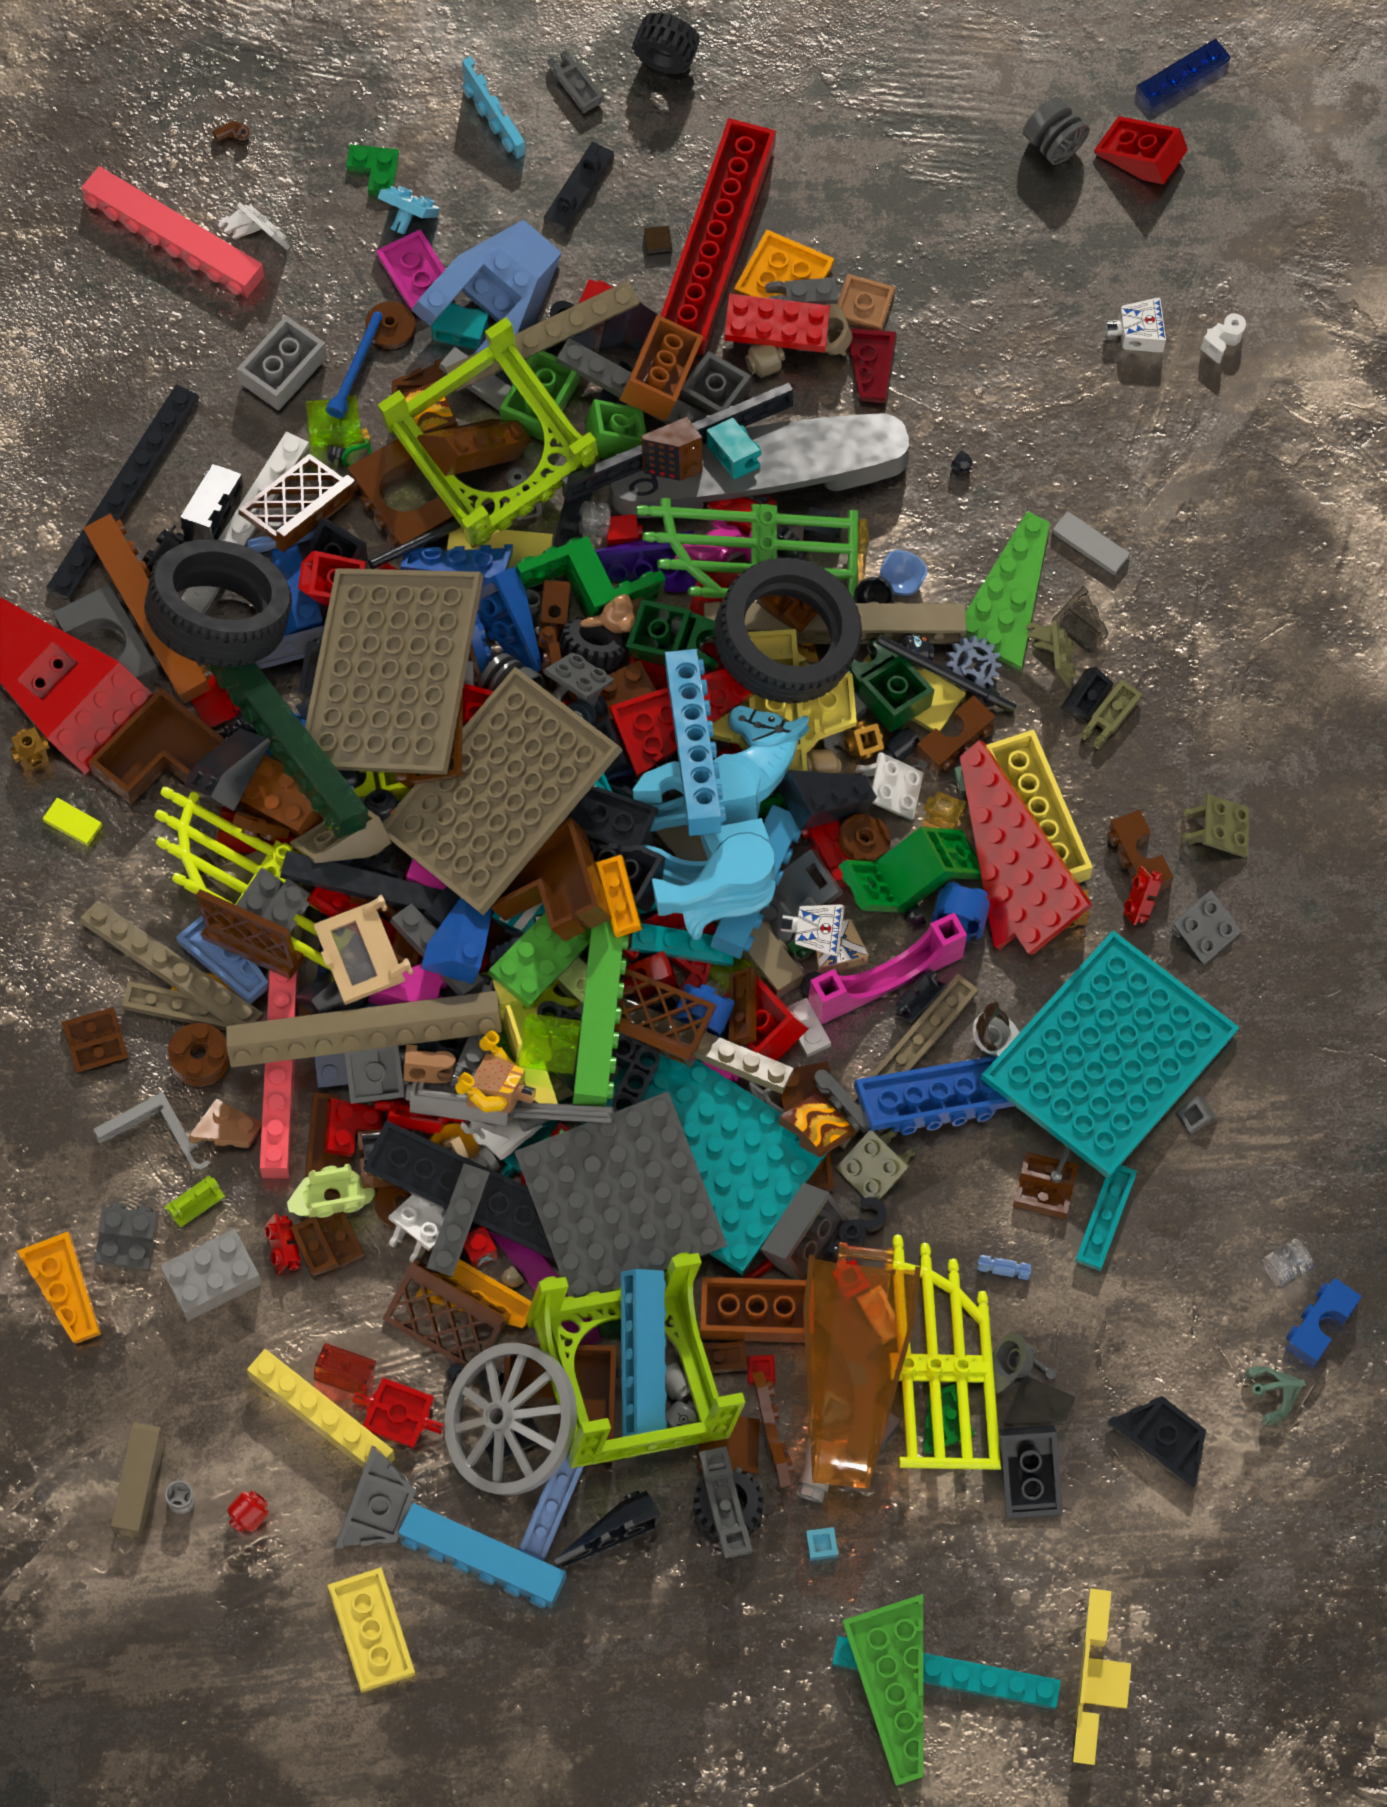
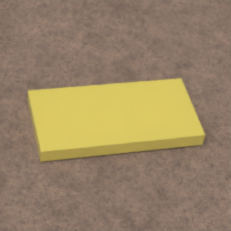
(523, 543)
(944, 702)
(371, 1630)

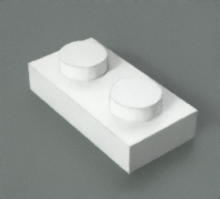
(815, 1037)

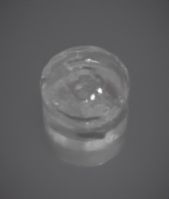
(1291, 1261)

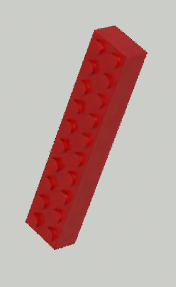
(719, 228)

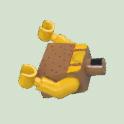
(496, 1082)

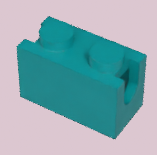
(461, 327)
(733, 448)

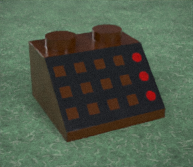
(673, 451)

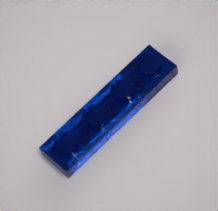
(1183, 73)

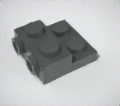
(274, 899)
(376, 1074)
(126, 1237)

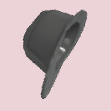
(1011, 1360)

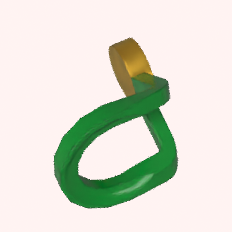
(357, 447)

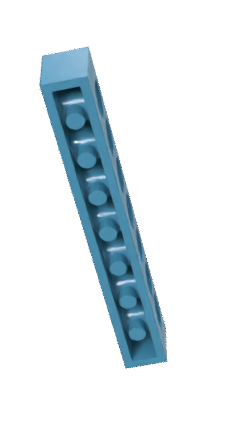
(693, 742)

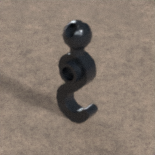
(855, 1230)

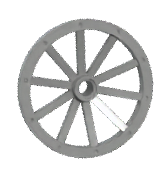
(511, 1418)

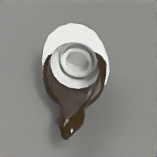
(993, 1030)

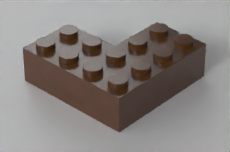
(151, 741)
(564, 880)
(595, 1377)

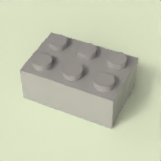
(282, 362)
(211, 1274)

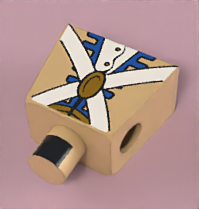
(851, 952)

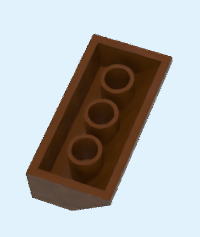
(475, 445)

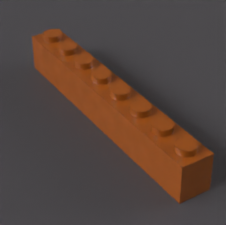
(132, 584)

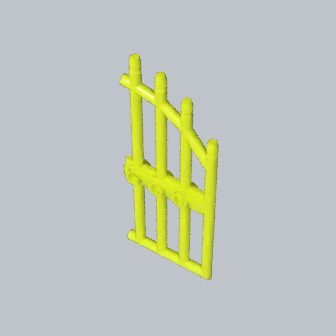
(272, 863)
(948, 1368)

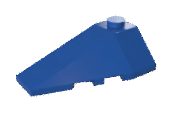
(304, 609)
(507, 617)
(458, 943)

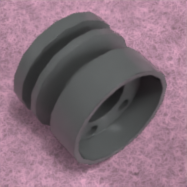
(1056, 130)
(499, 669)

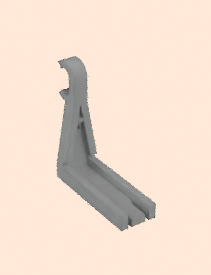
(141, 1113)

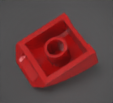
(318, 574)

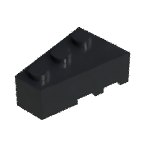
(824, 796)

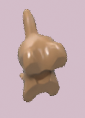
(617, 615)

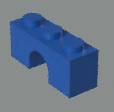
(1334, 1302)

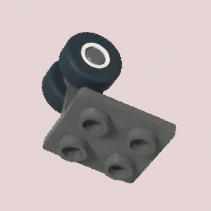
(585, 682)

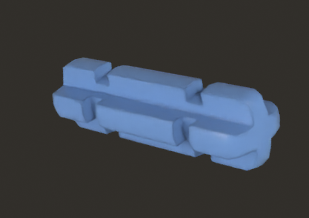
(1004, 1267)

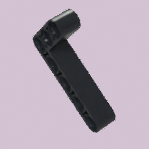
(629, 1062)

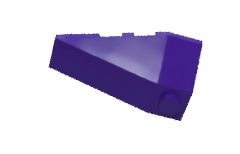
(636, 558)

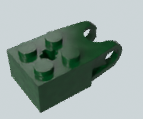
(667, 629)
(890, 687)

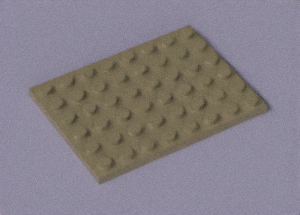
(393, 668)
(521, 777)

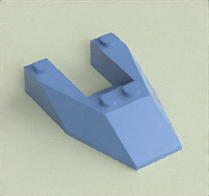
(501, 276)

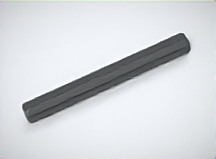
(563, 1112)

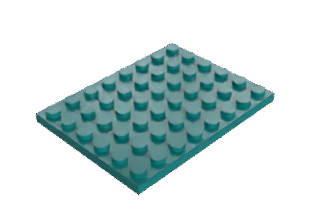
(1110, 1054)
(740, 1151)

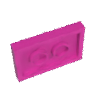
(411, 265)

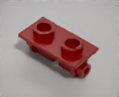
(1138, 906)
(279, 1233)

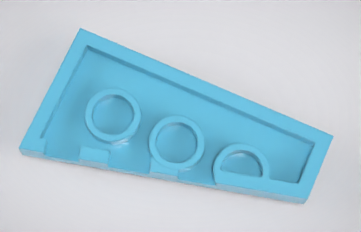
(476, 88)

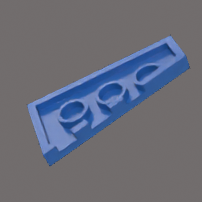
(482, 560)

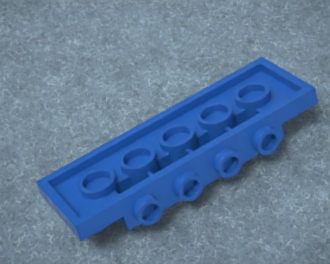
(929, 1097)

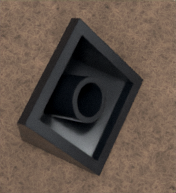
(627, 332)
(336, 541)
(325, 997)

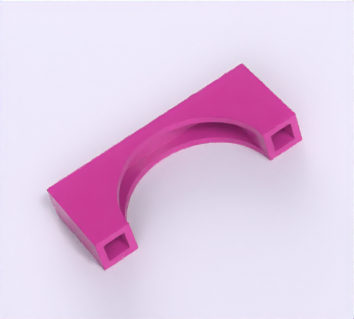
(422, 983)
(837, 994)

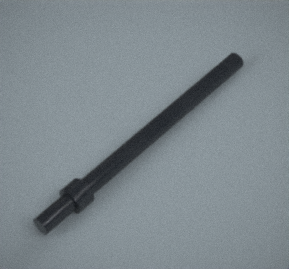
(422, 540)
(989, 695)

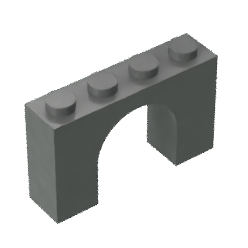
(104, 611)

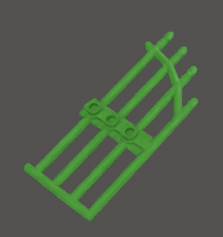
(762, 541)

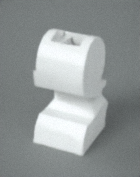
(1223, 334)

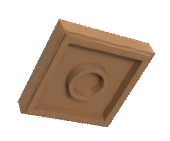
(865, 302)

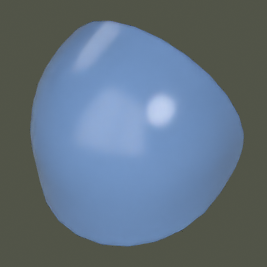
(904, 572)

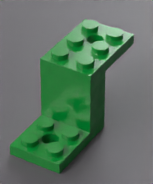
(586, 575)
(911, 870)

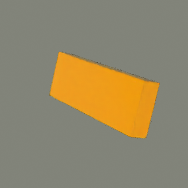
(619, 896)

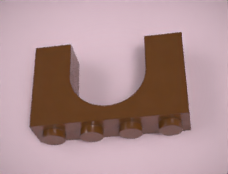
(372, 477)

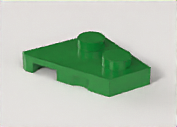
(950, 1420)

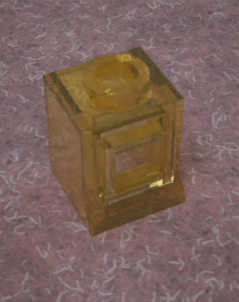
(944, 810)

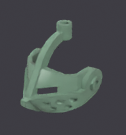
(1290, 1385)

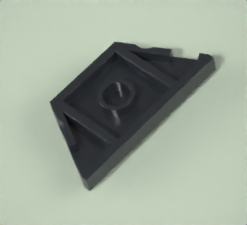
(1165, 1437)

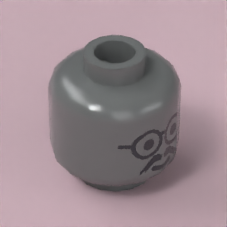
(681, 1414)

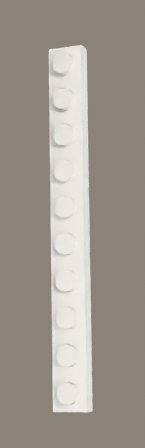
(239, 530)

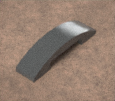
(724, 1502)

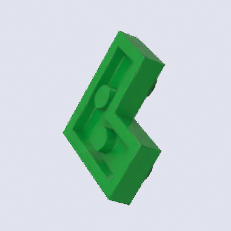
(377, 161)

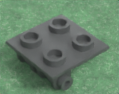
(1206, 927)

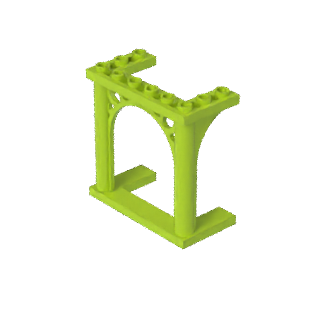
(577, 449)
(589, 1444)

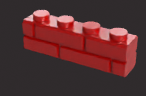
(825, 842)

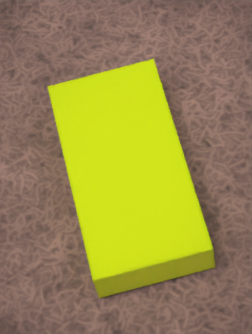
(72, 822)

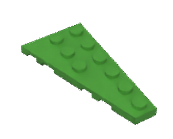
(1009, 592)
(890, 1665)

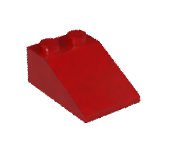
(1143, 148)
(775, 1024)

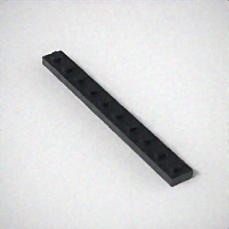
(630, 461)
(125, 488)

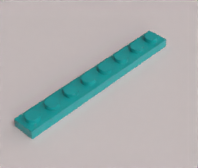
(973, 1678)

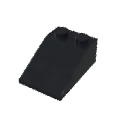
(228, 769)
(1030, 1471)

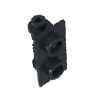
(167, 540)
(912, 1004)

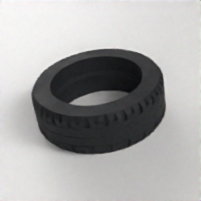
(810, 585)
(214, 639)

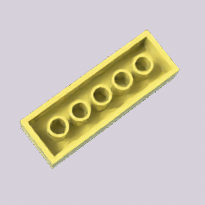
(1032, 777)

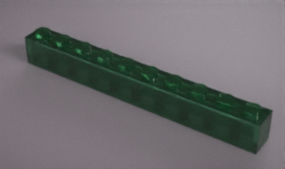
(293, 747)

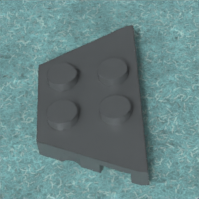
(377, 1504)

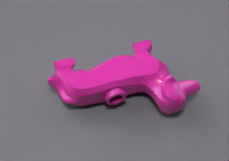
(718, 553)

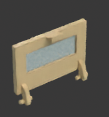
(360, 952)

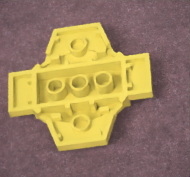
(827, 713)

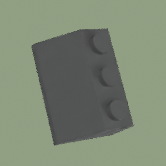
(804, 1230)

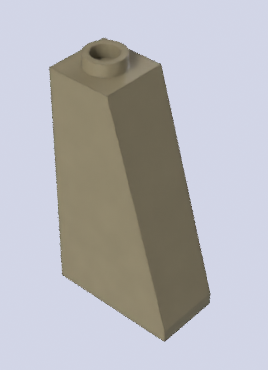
(137, 1480)

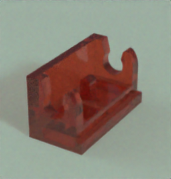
(344, 1369)

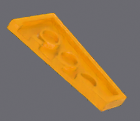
(61, 1279)
(489, 1290)

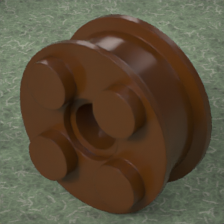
(197, 1038)

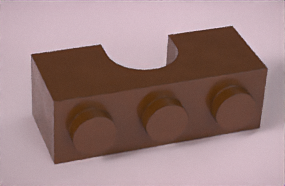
(942, 751)
(1128, 834)

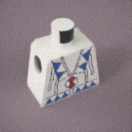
(1140, 326)
(817, 927)

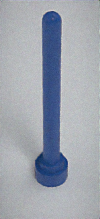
(338, 406)

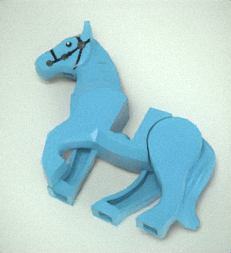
(740, 860)

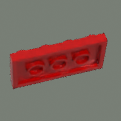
(776, 323)

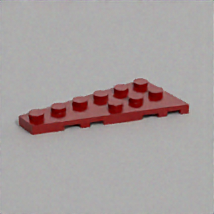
(647, 720)

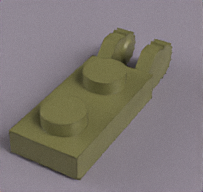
(1112, 712)

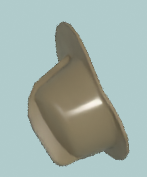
(838, 333)

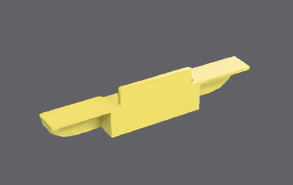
(513, 1019)
(1100, 1680)

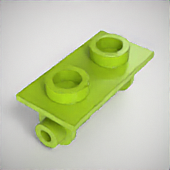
(195, 1201)

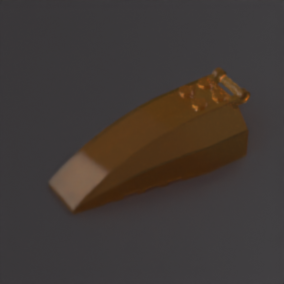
(855, 1353)

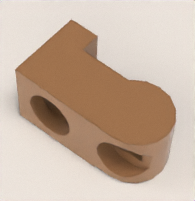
(428, 1066)

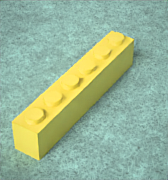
(315, 1409)

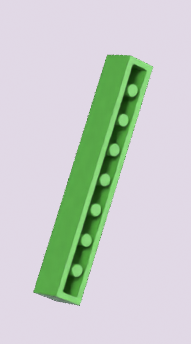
(600, 1016)

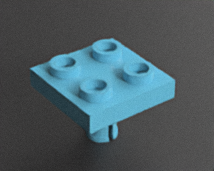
(408, 206)

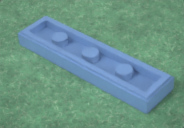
(549, 1511)

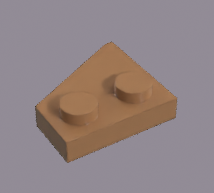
(226, 1126)

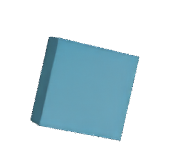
(822, 1543)

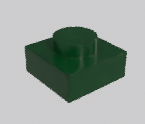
(797, 951)

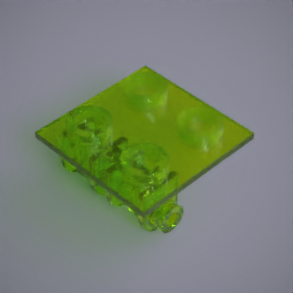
(332, 431)
(550, 1043)

